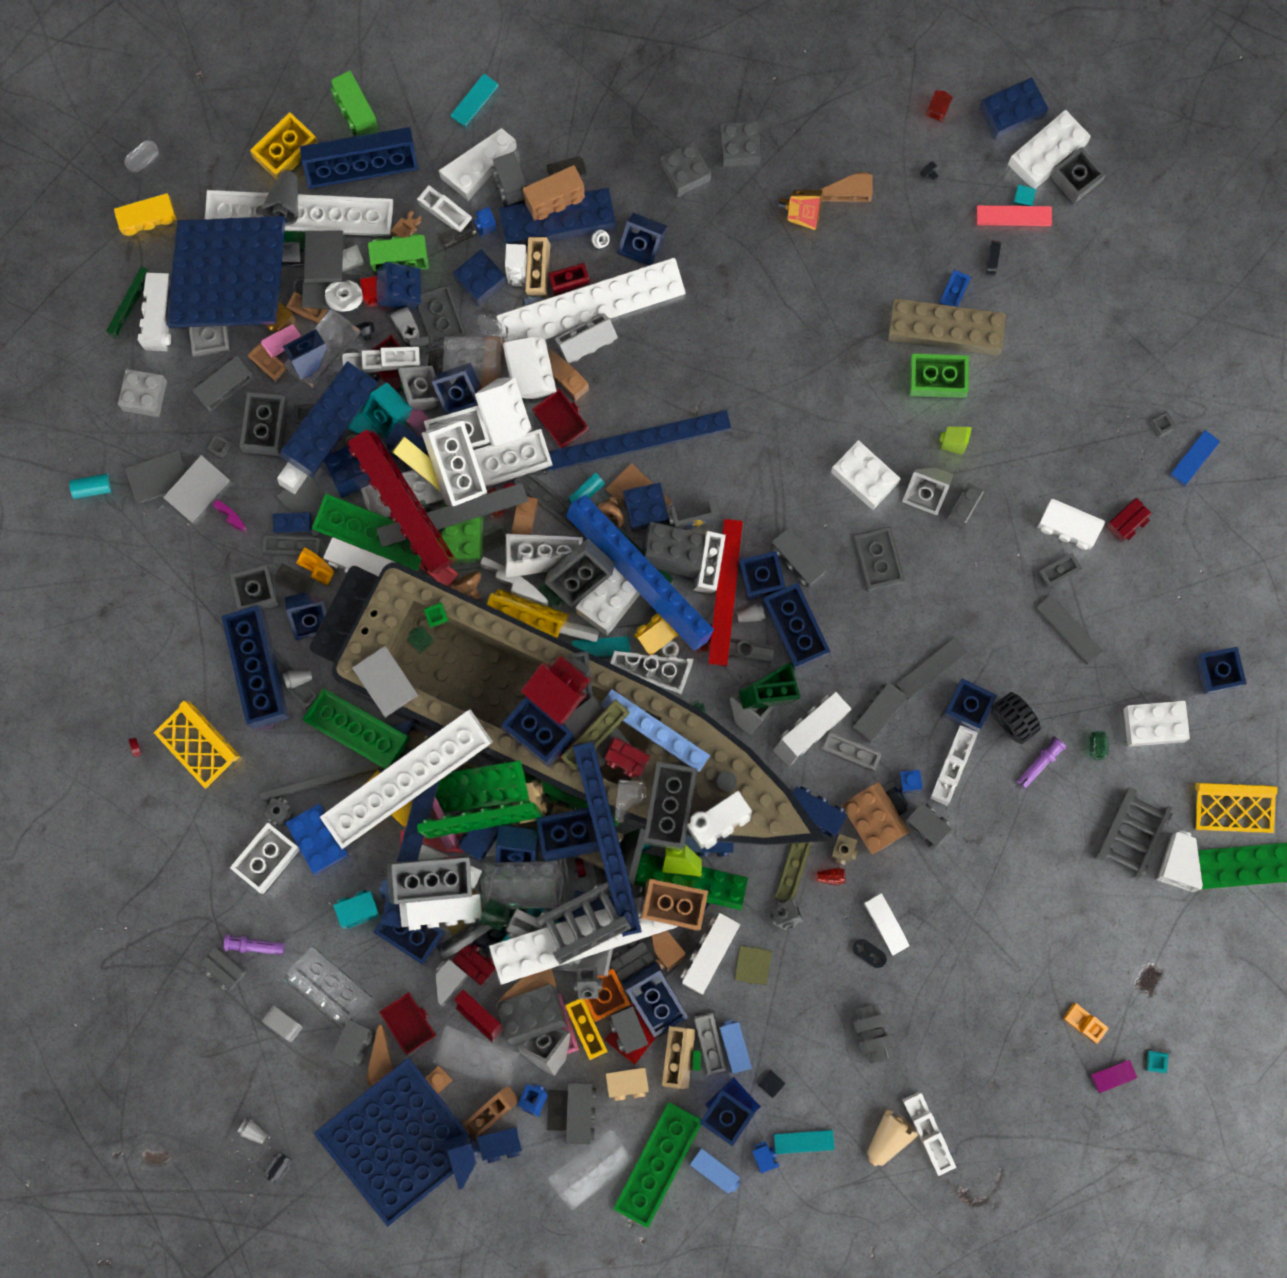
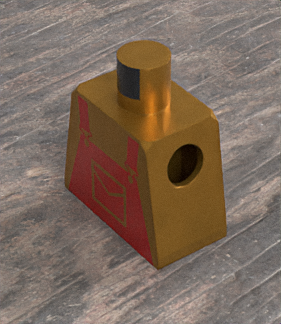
(803, 207)

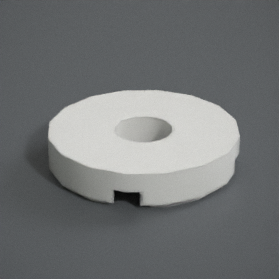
(347, 303)

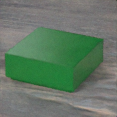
(436, 615)
(696, 1061)

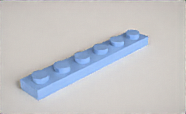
(659, 733)

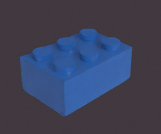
(315, 840)

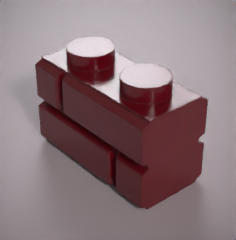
(569, 278)
(1129, 519)
(625, 756)
(474, 963)

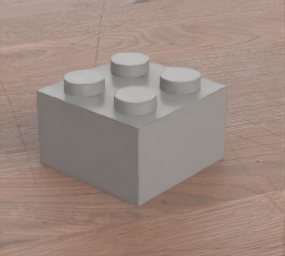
(142, 393)

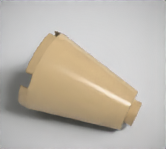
(890, 1138)

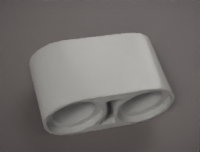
(282, 1023)

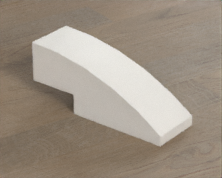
(444, 209)
(886, 924)

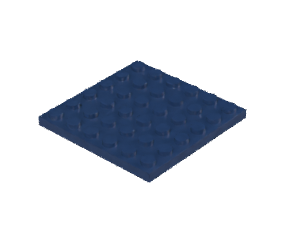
(226, 272)
(394, 1141)

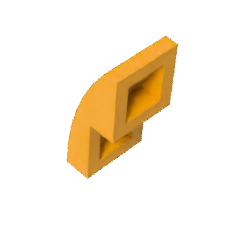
(321, 570)
(1085, 1023)

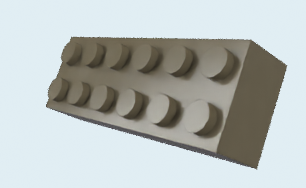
(947, 327)

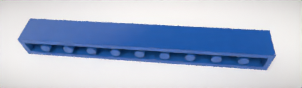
(640, 573)

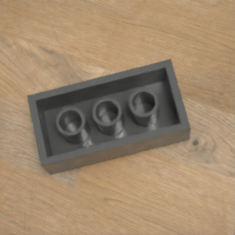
(670, 806)
(429, 879)

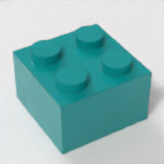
(386, 409)
(357, 909)

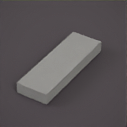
(851, 751)
(710, 1043)

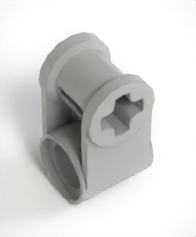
(405, 323)

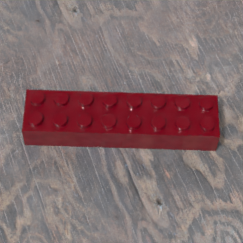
(401, 501)

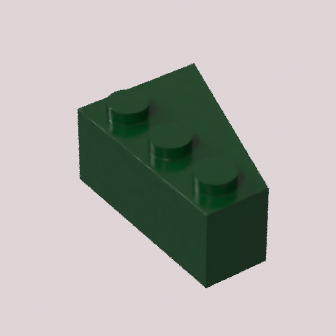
(772, 689)

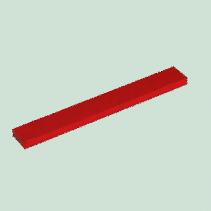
(725, 594)

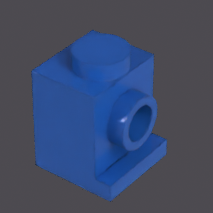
(485, 222)
(526, 1100)
(764, 1157)

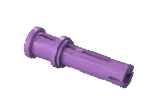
(1047, 755)
(244, 944)

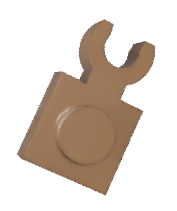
(405, 228)

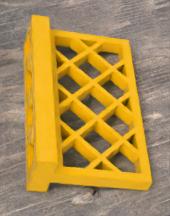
(532, 613)
(208, 731)
(1231, 790)

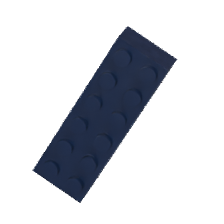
(359, 157)
(574, 221)
(329, 419)
(255, 667)

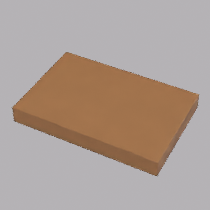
(629, 479)

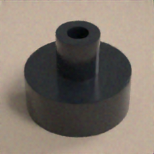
(930, 171)
(366, 329)

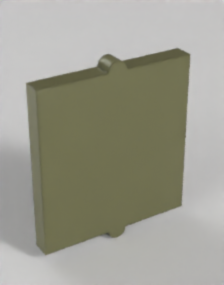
(753, 965)

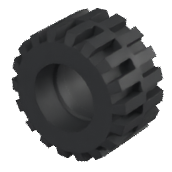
(1016, 718)

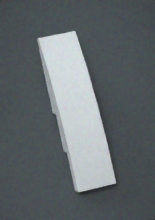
(384, 359)
(519, 585)
(954, 765)
(929, 1133)

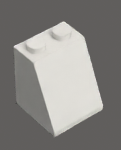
(1181, 863)

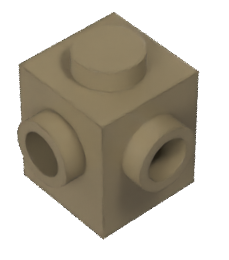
(844, 850)

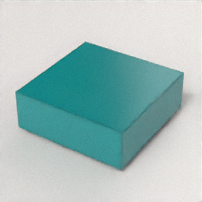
(1024, 196)
(1157, 1062)

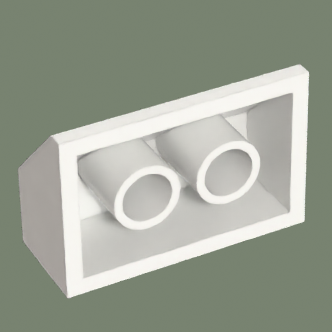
(530, 366)
(503, 411)
(1070, 524)

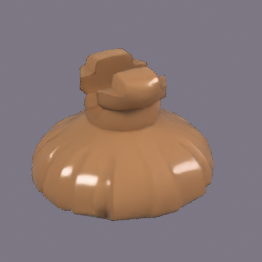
(611, 510)
(468, 584)

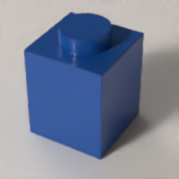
(910, 781)

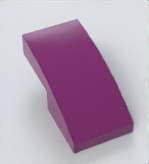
(233, 519)
(1114, 1076)

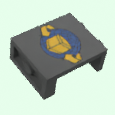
(697, 521)

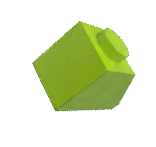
(955, 439)
(681, 862)

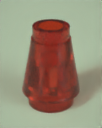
(832, 876)

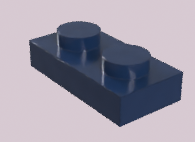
(292, 522)

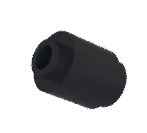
(898, 800)
(277, 1167)

